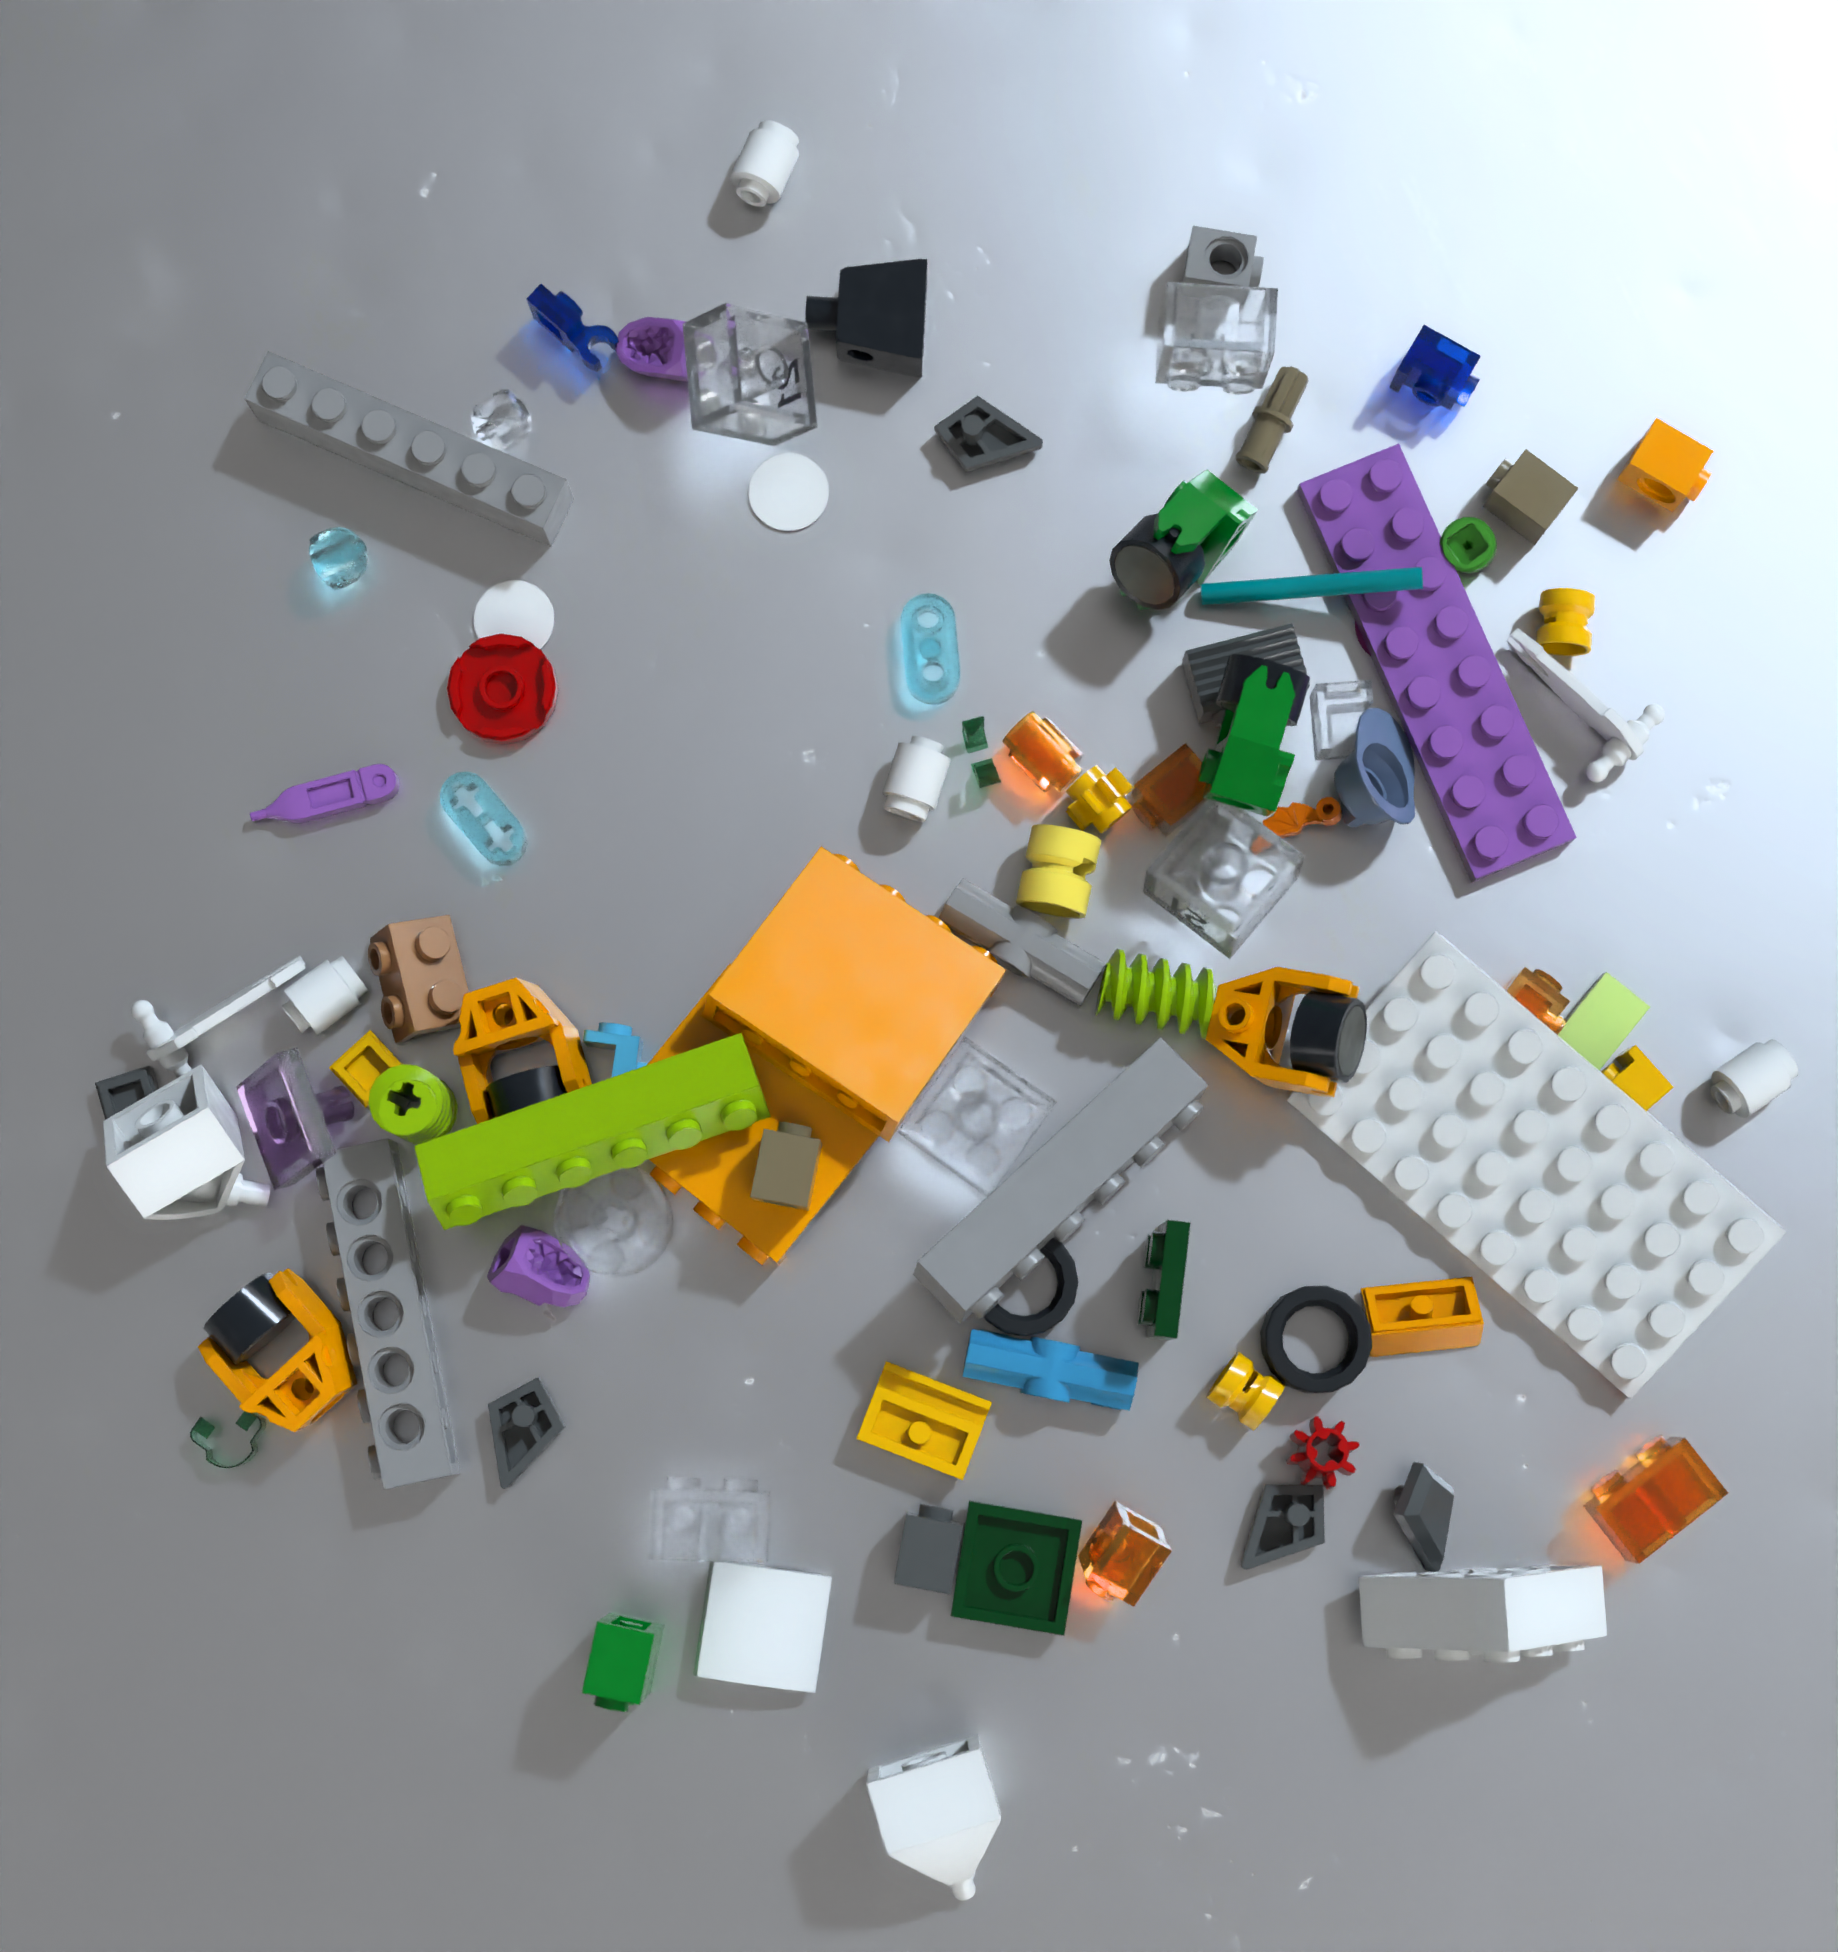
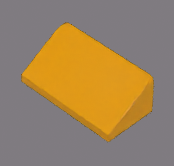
(1423, 1316)

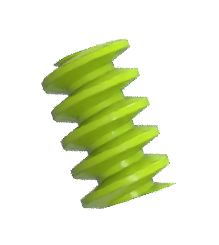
(1157, 992)
(411, 1083)

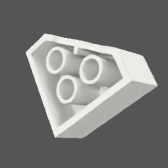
(1483, 1612)

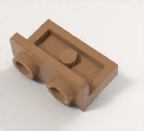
(418, 976)

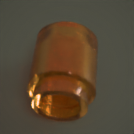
(1044, 753)

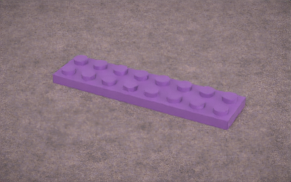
(1438, 666)

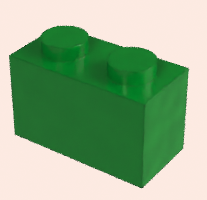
(622, 1661)

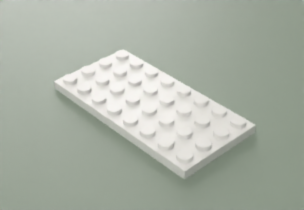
(1540, 1168)

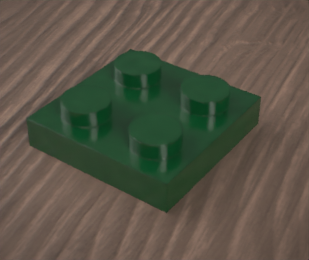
(1166, 1255)
(1016, 1568)

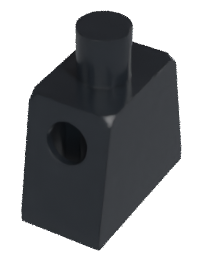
(877, 315)

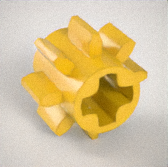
(1099, 799)

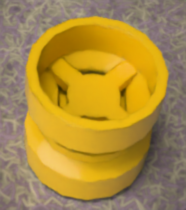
(1565, 621)
(1258, 1395)

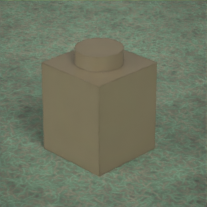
(1528, 495)
(787, 1166)

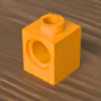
(1667, 466)

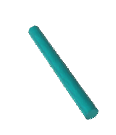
(1312, 586)

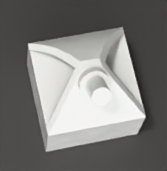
(180, 1151)
(937, 1811)

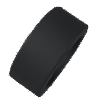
(1057, 1309)
(1358, 1332)

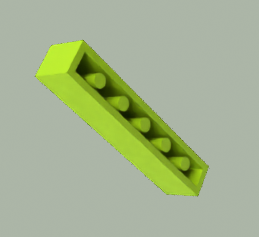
(591, 1132)

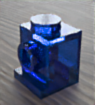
(1437, 370)

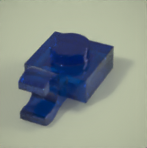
(562, 319)

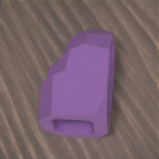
(654, 348)
(538, 1269)

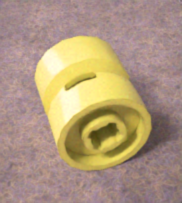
(1058, 871)

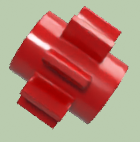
(1338, 1452)

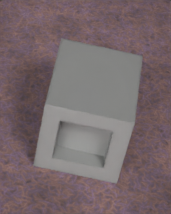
(1211, 245)

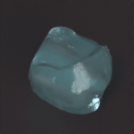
(338, 556)

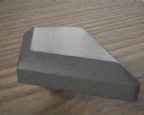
(984, 435)
(522, 1428)
(1425, 1514)
(1285, 1523)

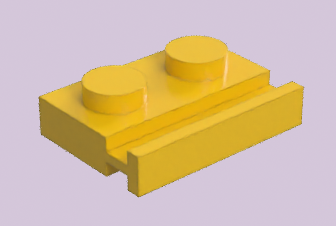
(924, 1420)

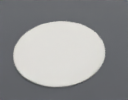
(788, 491)
(515, 610)

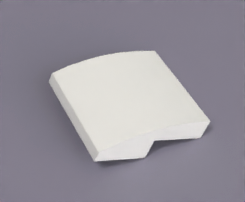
(762, 1626)

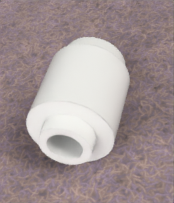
(765, 163)
(915, 778)
(324, 995)
(1753, 1078)

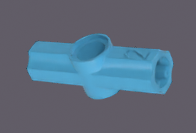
(1050, 1369)

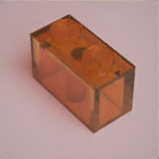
(1653, 1497)

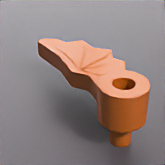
(1292, 820)

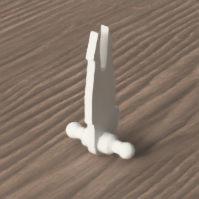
(1623, 738)
(168, 1045)

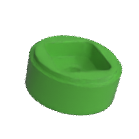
(1469, 544)

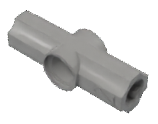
(1021, 941)

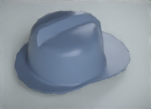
(1378, 774)

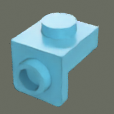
(618, 1038)

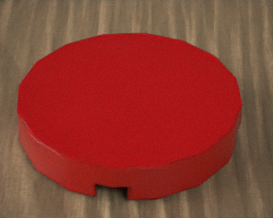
(502, 689)

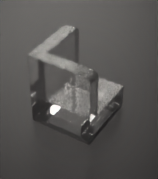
(1335, 716)

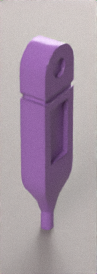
(333, 795)

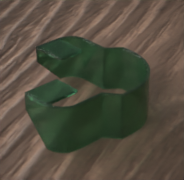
(974, 741)
(245, 1421)

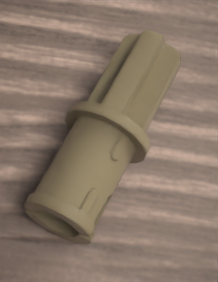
(1272, 419)

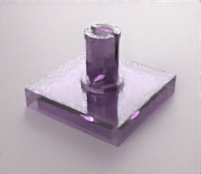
(291, 1118)

